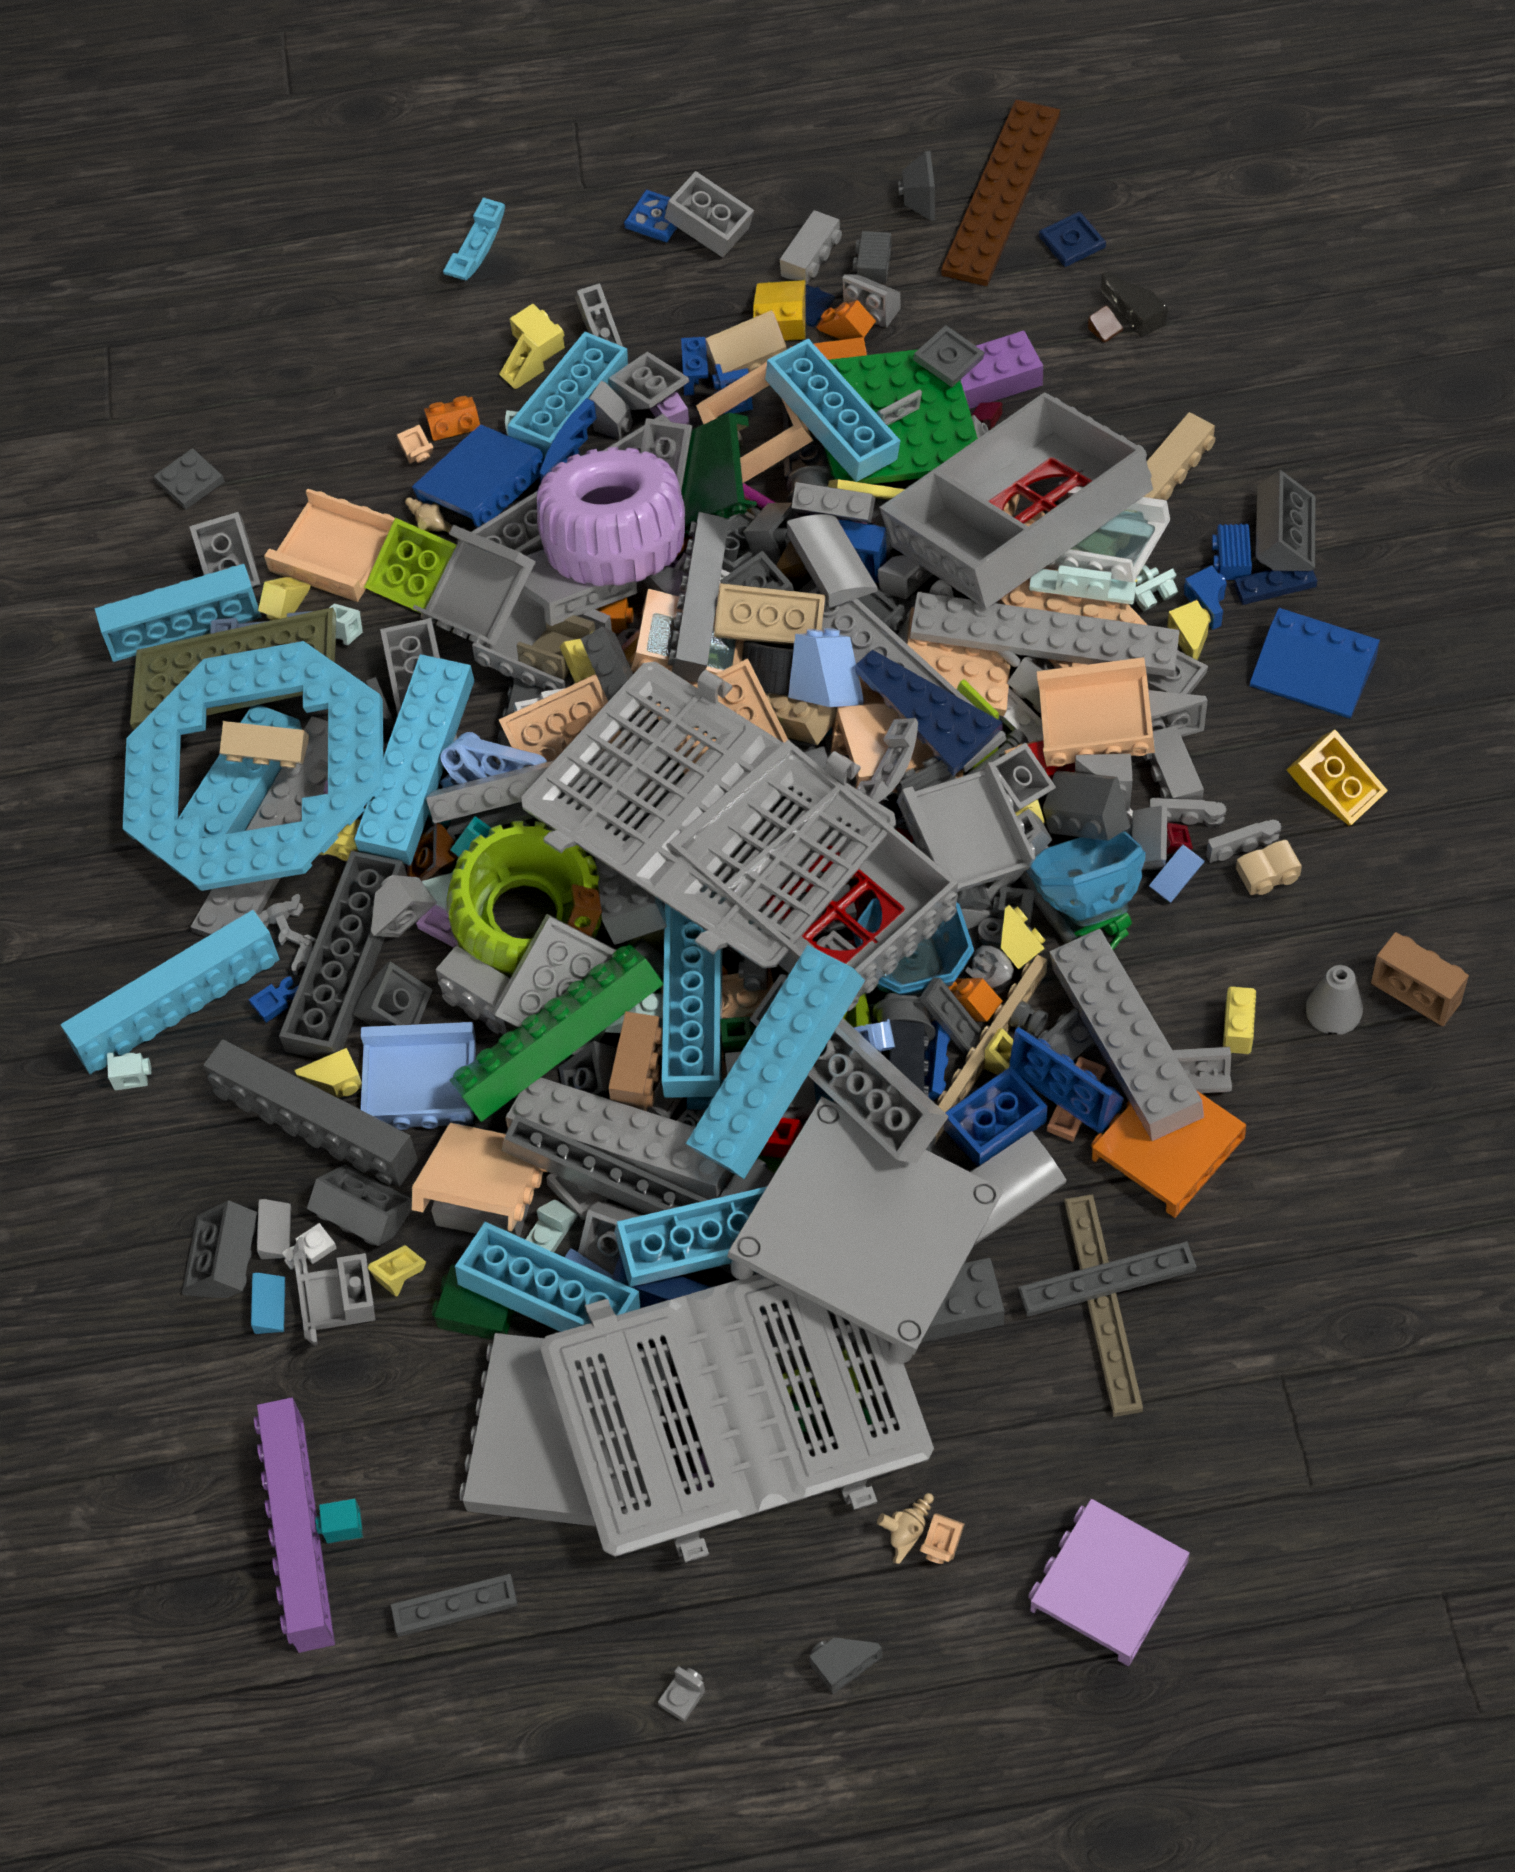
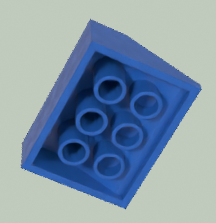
(1315, 663)
(1064, 1081)

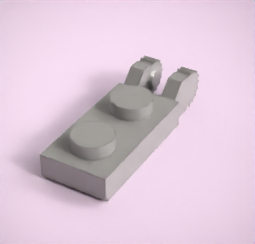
(1192, 811)
(1243, 839)

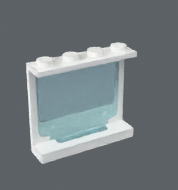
(1122, 542)

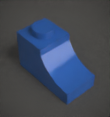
(1208, 589)

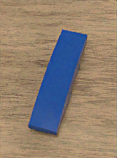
(570, 436)

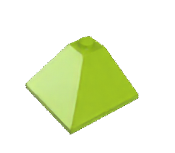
(409, 565)

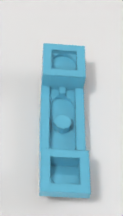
(478, 242)

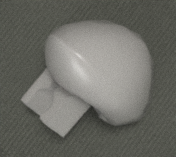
(991, 965)

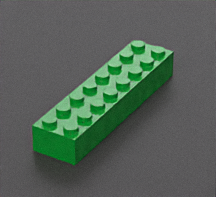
(555, 1031)

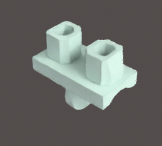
(1163, 583)

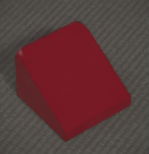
(988, 413)
(1176, 837)

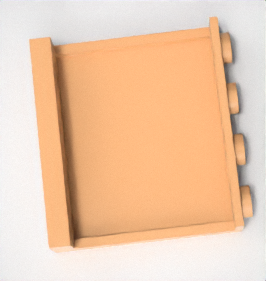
(332, 545)
(1095, 710)
(863, 735)
(476, 1174)

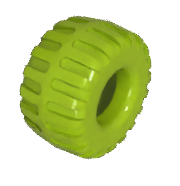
(507, 861)

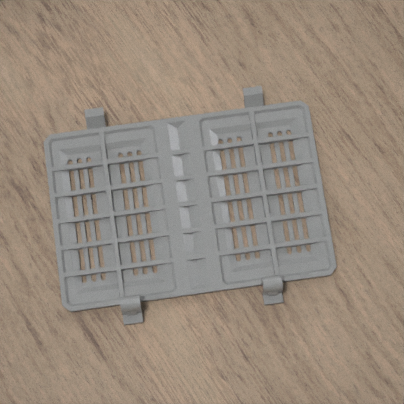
(734, 754)
(736, 1409)

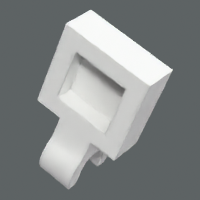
(316, 1246)

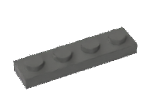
(454, 1605)

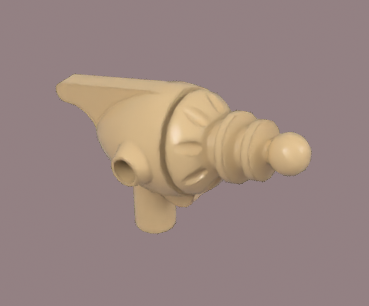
(428, 516)
(906, 1526)

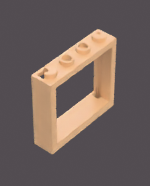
(772, 450)

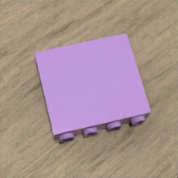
(1109, 1579)

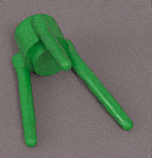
(1115, 925)

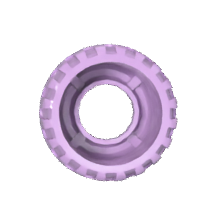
(611, 516)

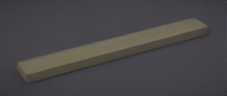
(1105, 1310)

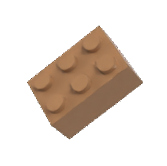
(1419, 978)
(637, 1061)

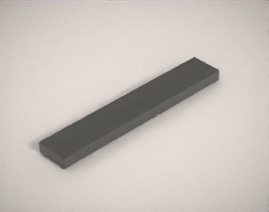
(1107, 1279)

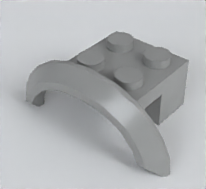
(333, 1295)

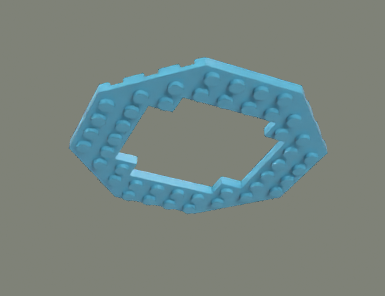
(266, 852)

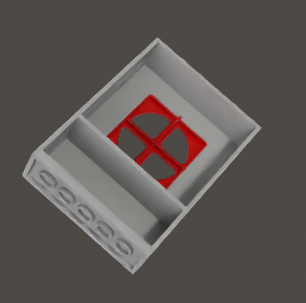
(956, 516)
(907, 883)

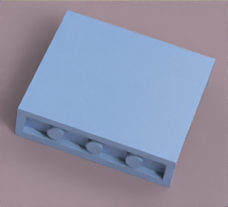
(410, 1073)

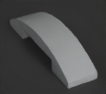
(901, 743)

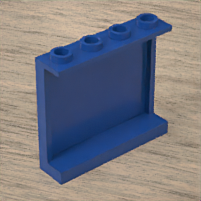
(481, 475)

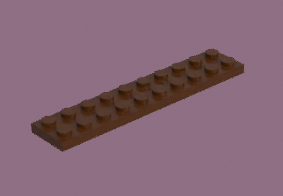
(1001, 193)

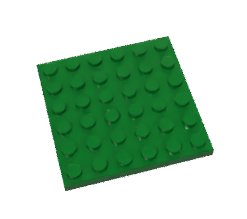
(927, 435)

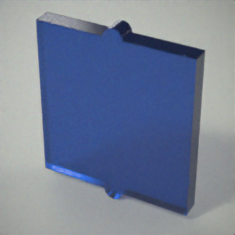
(816, 304)

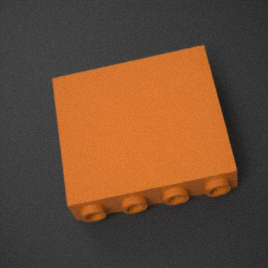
(1173, 1164)

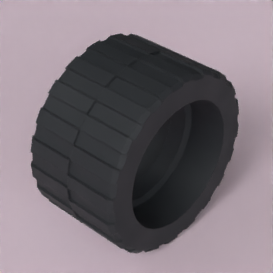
(771, 665)

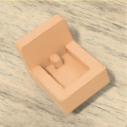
(415, 445)
(942, 1539)

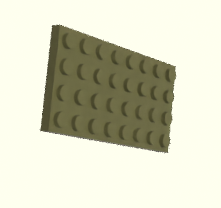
(166, 665)

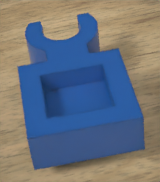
(272, 1001)

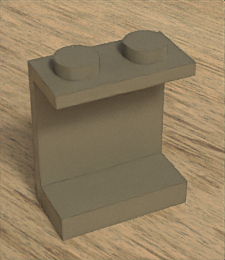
(546, 653)

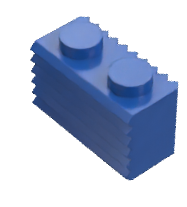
(1233, 551)

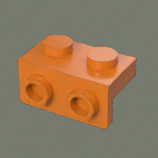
(452, 418)

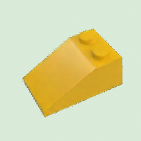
(787, 304)
(1337, 778)

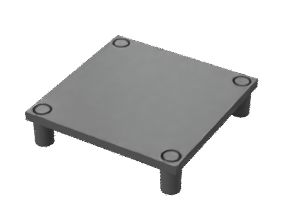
(864, 1229)

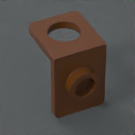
(585, 903)

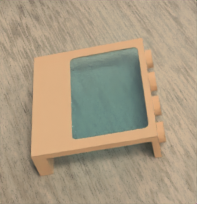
(657, 632)

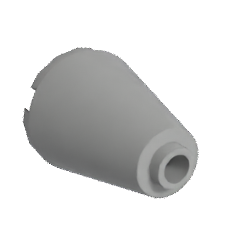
(1335, 1002)

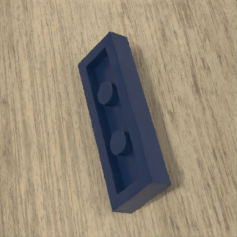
(1273, 584)

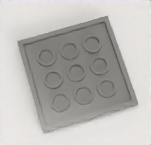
(548, 967)

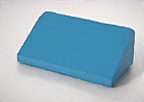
(268, 1303)

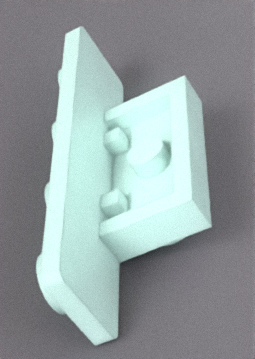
(1083, 584)

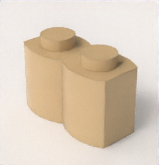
(1269, 867)

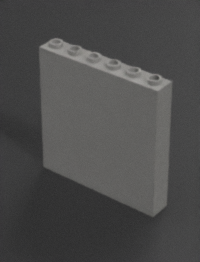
(521, 1446)

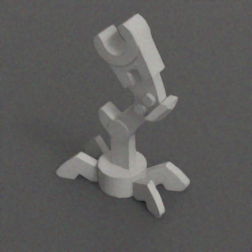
(277, 915)

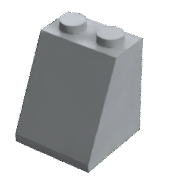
(1023, 776)

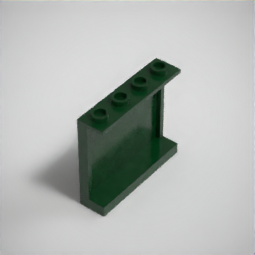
(714, 470)

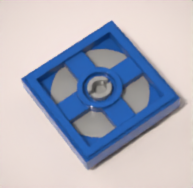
(649, 217)

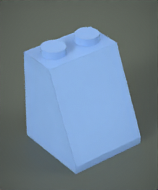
(824, 669)

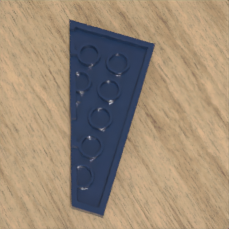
(945, 722)

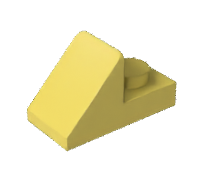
(396, 1268)

